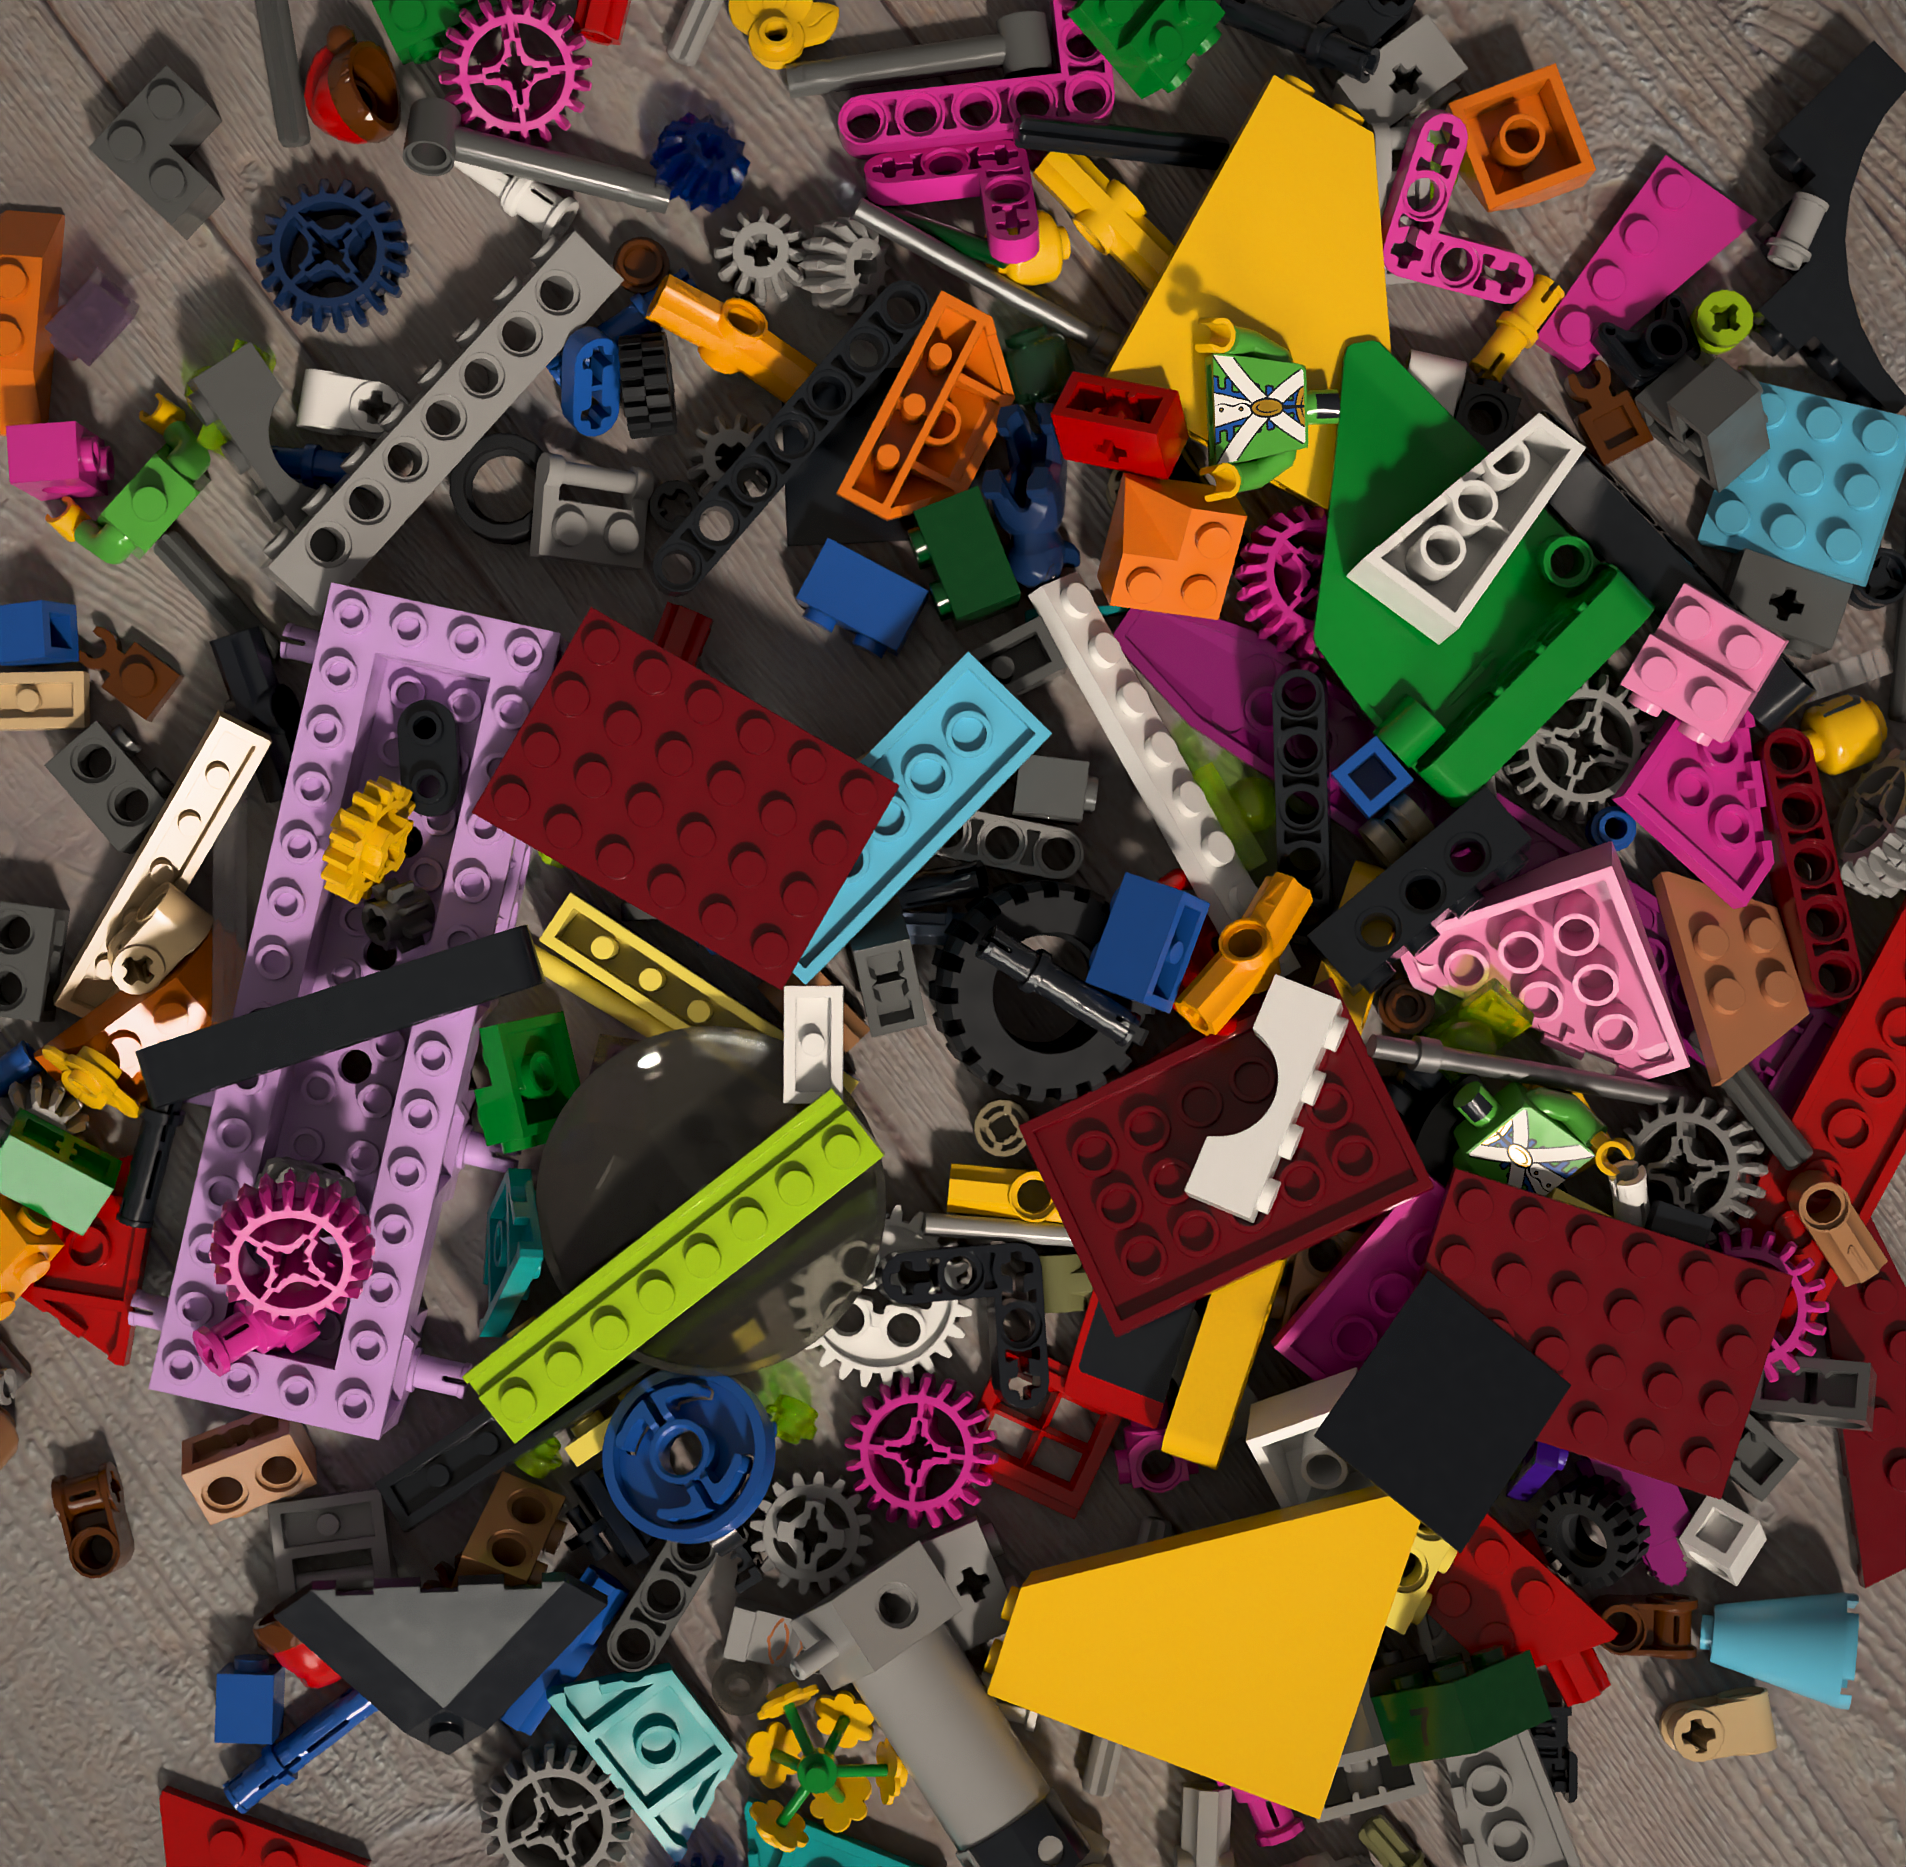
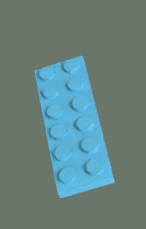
(948, 763)

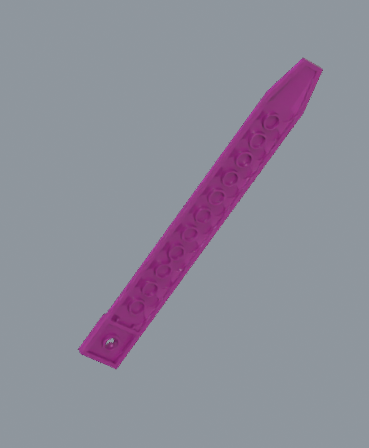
(1223, 689)

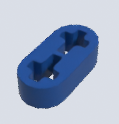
(582, 382)

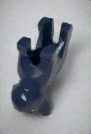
(1031, 497)

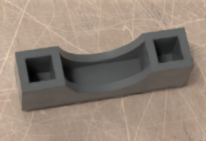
(239, 400)

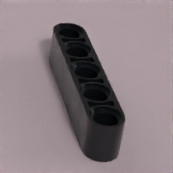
(1306, 775)

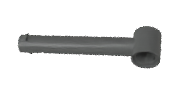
(1018, 48)
(438, 140)

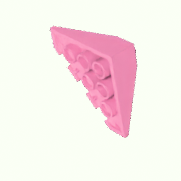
(1573, 955)

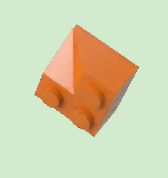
(1522, 142)
(1170, 547)

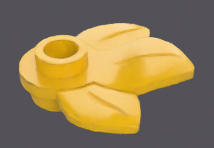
(799, 21)
(91, 1079)

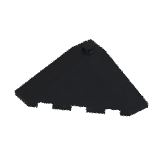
(442, 1656)

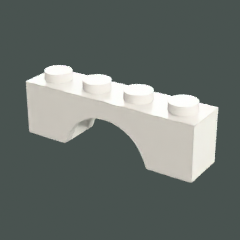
(1239, 1168)

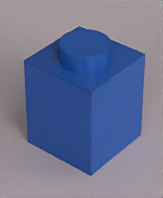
(38, 634)
(1371, 778)
(249, 1701)

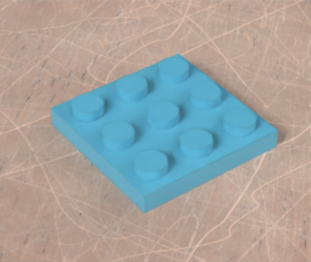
(1818, 489)

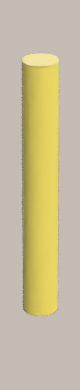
(599, 995)

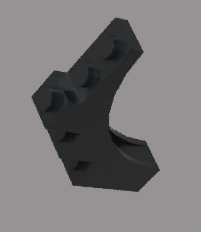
(1816, 305)

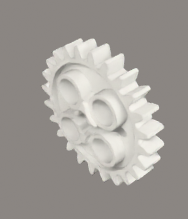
(871, 1346)

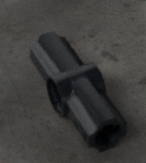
(260, 702)

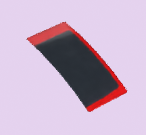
(1129, 1371)

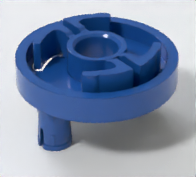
(729, 1431)

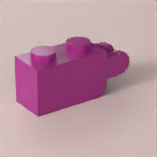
(1665, 1515)

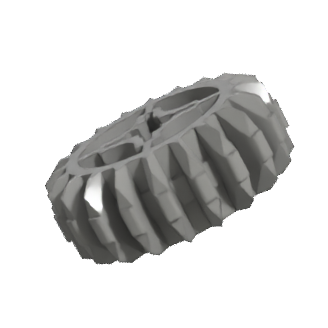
(1607, 755)
(1872, 829)
(1688, 1148)
(566, 1841)

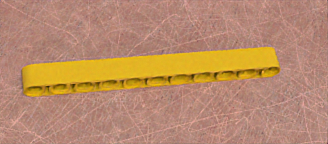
(1240, 1311)

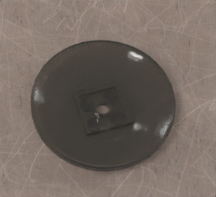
(646, 1141)

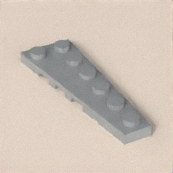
(1503, 1791)

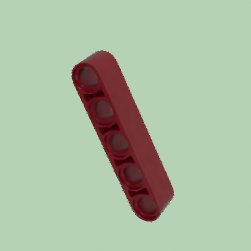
(1825, 890)

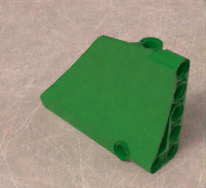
(1524, 645)

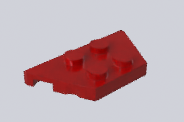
(96, 1278)
(1513, 1599)
(216, 1836)

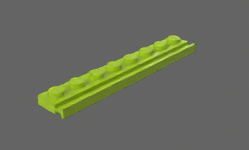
(674, 1264)

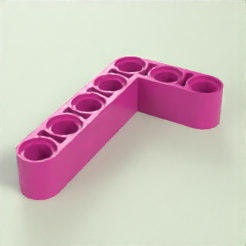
(1000, 98)

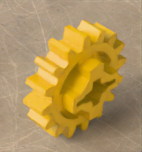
(368, 839)

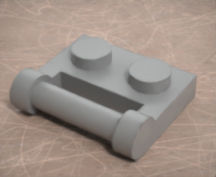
(589, 531)
(331, 1526)

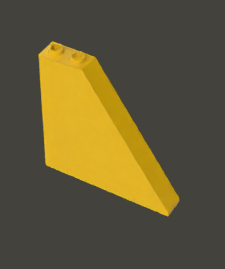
(1279, 249)
(1217, 1643)

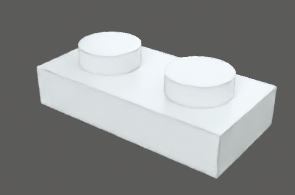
(813, 1042)

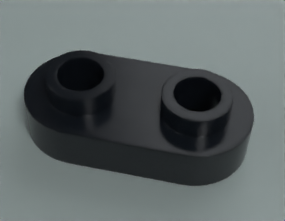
(430, 757)

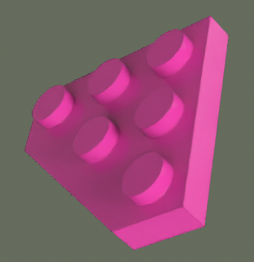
(1704, 807)

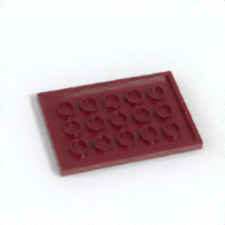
(685, 798)
(1129, 1148)
(1639, 1322)

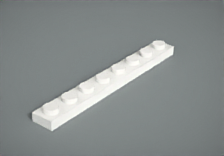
(1148, 752)

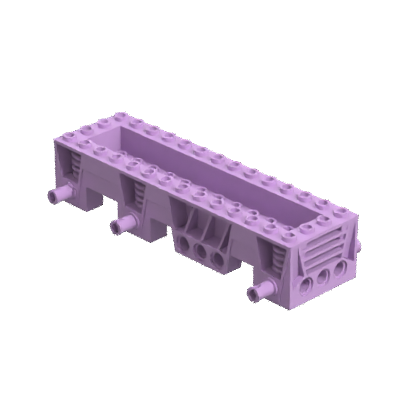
(411, 1119)

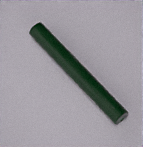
(961, 240)

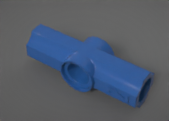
(533, 1705)

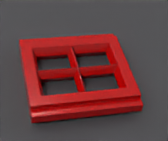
(1028, 1479)

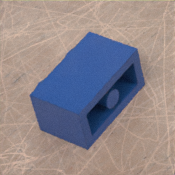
(861, 599)
(1147, 942)

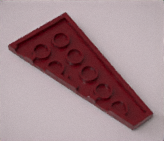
(1870, 1327)

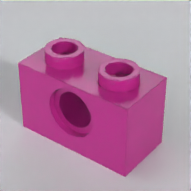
(58, 460)

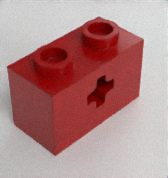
(1120, 425)

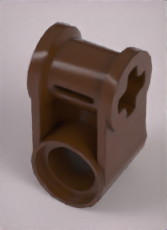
(92, 1516)
(1654, 1624)

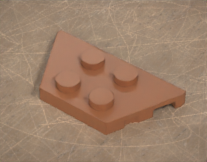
(1731, 971)

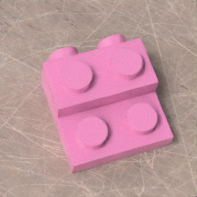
(1703, 666)

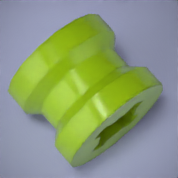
(1713, 329)

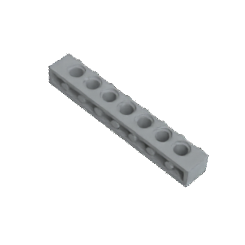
(585, 286)

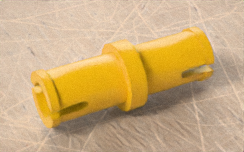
(1517, 329)

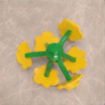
(836, 1788)

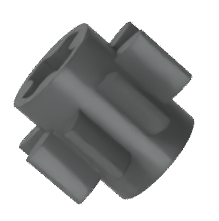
(398, 915)

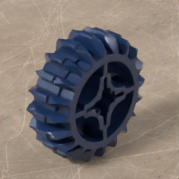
(348, 240)

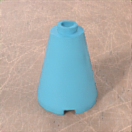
(1789, 1643)

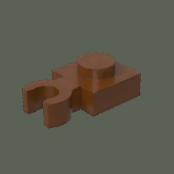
(1610, 424)
(135, 677)

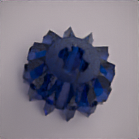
(699, 162)

